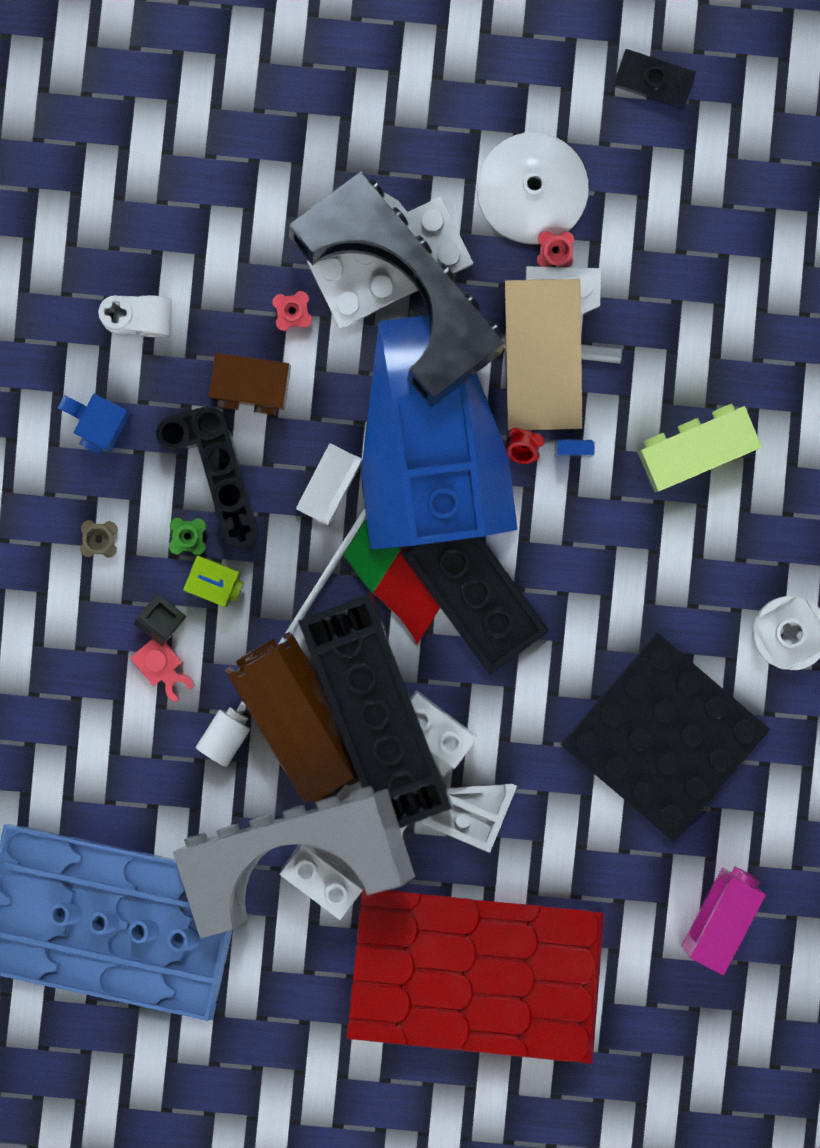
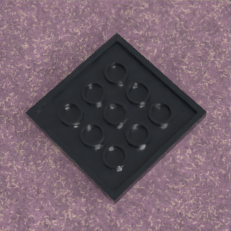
(665, 736)

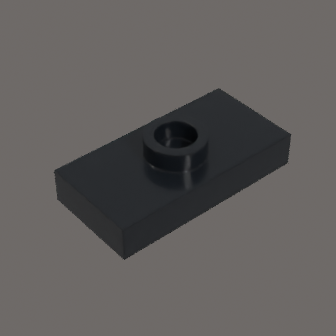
(654, 78)

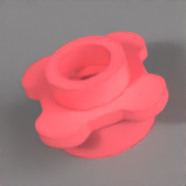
(563, 241)
(284, 303)

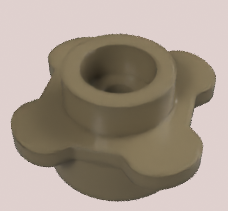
(91, 531)

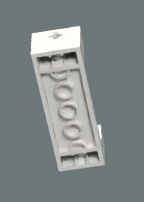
(327, 876)

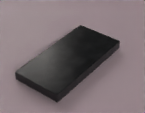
(477, 598)

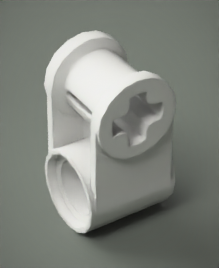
(144, 315)

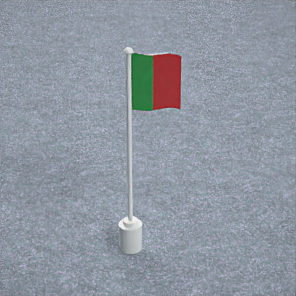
(384, 574)

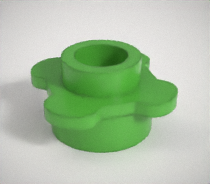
(195, 543)

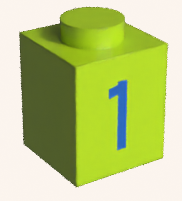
(214, 581)

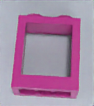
(723, 919)

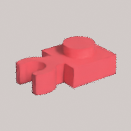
(160, 664)

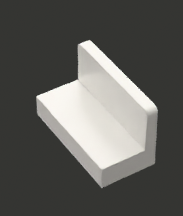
(329, 484)

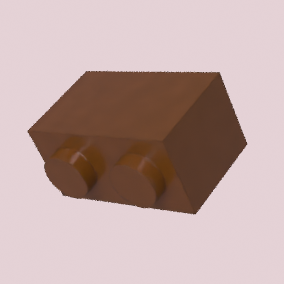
(249, 382)

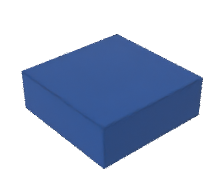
(574, 448)

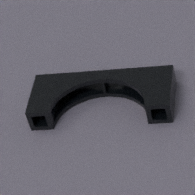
(363, 223)

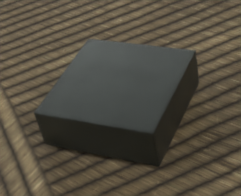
(159, 619)

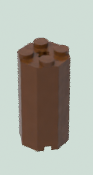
(294, 717)

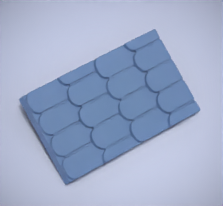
(104, 924)

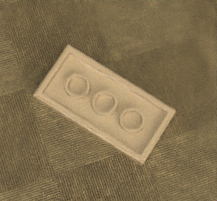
(543, 354)

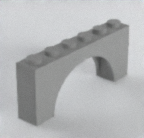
(356, 830)

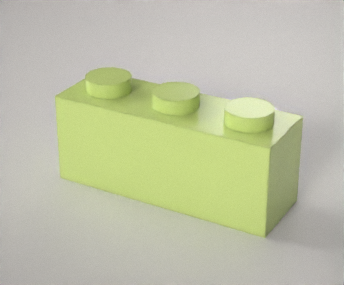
(698, 447)

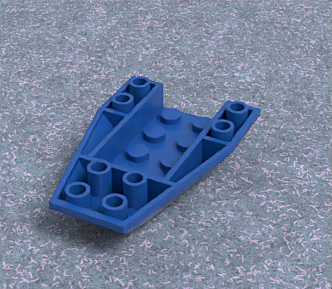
(424, 467)

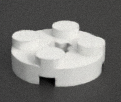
(769, 626)

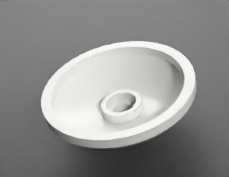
(522, 212)

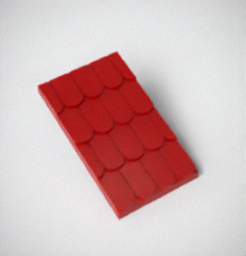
(476, 976)

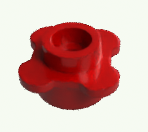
(523, 445)

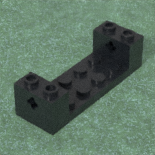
(375, 708)

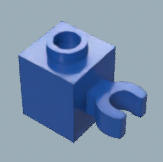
(98, 423)

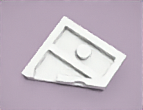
(474, 814)

